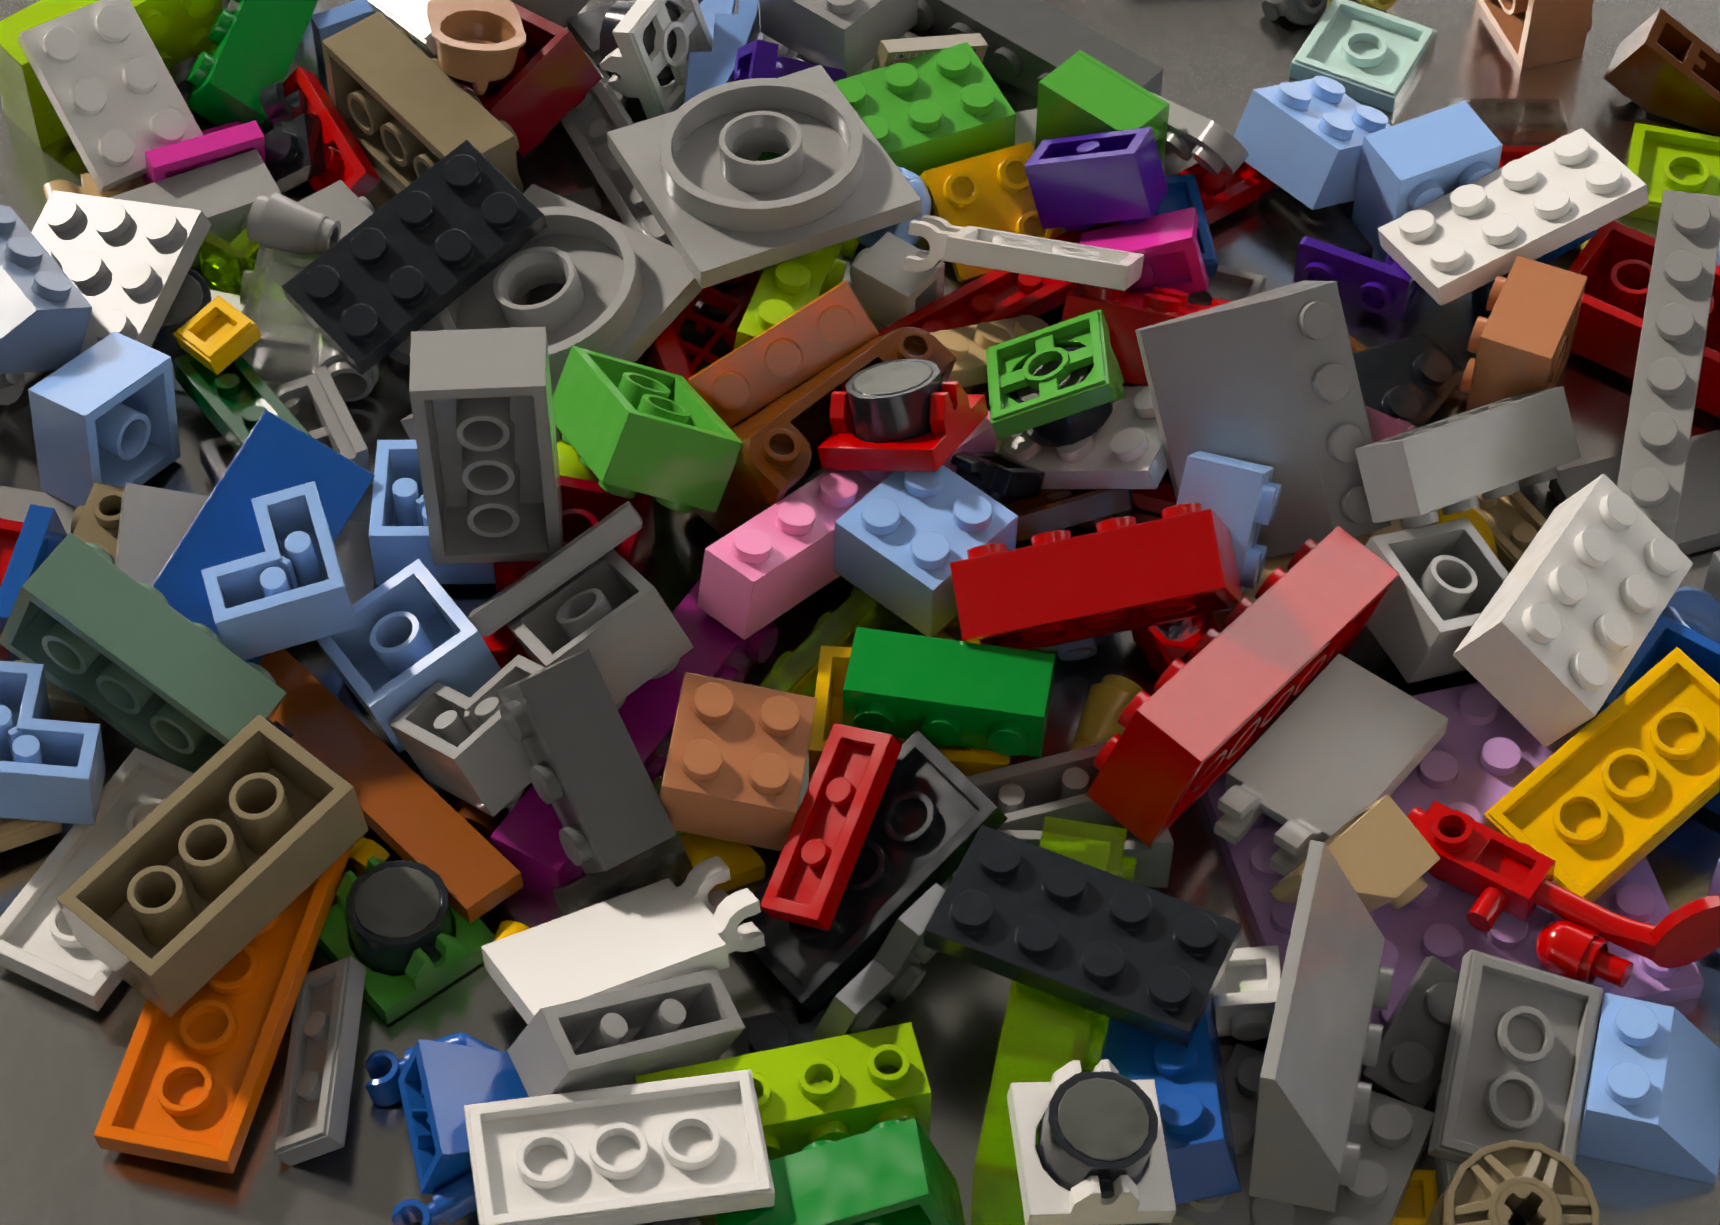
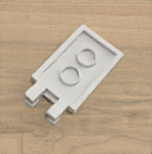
(1022, 254)
(1327, 759)
(626, 941)

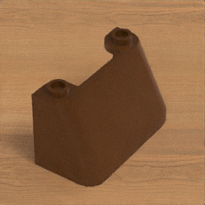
(788, 429)

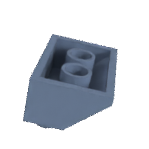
(39, 305)

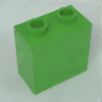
(1094, 99)

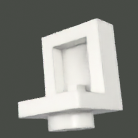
(1248, 993)

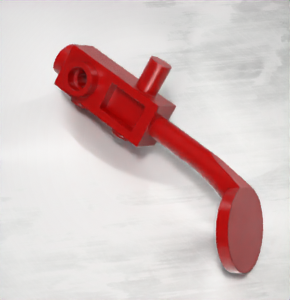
(1518, 878)

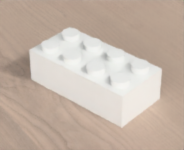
(1574, 610)

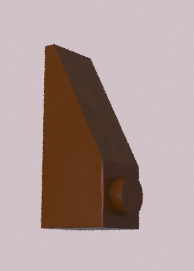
(1669, 73)

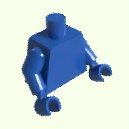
(434, 1086)

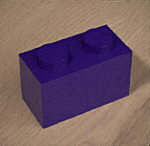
(1096, 179)

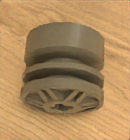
(1519, 1180)

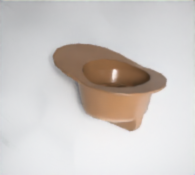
(476, 38)

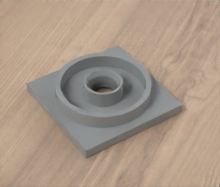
(751, 214)
(615, 291)

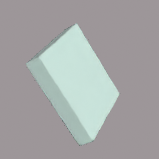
(1365, 52)

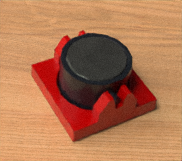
(899, 419)

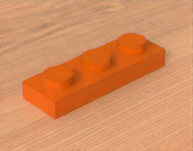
(785, 355)

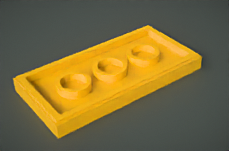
(1621, 779)

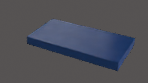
(226, 526)

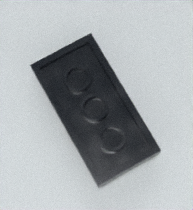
(414, 256)
(913, 842)
(1083, 935)

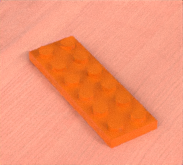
(200, 1074)

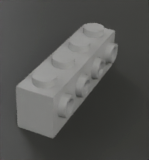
(1467, 457)

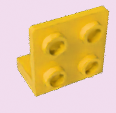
(987, 194)

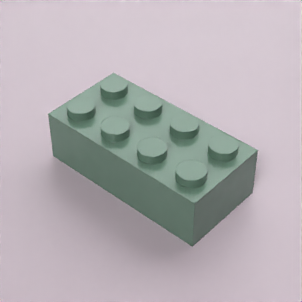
(135, 657)

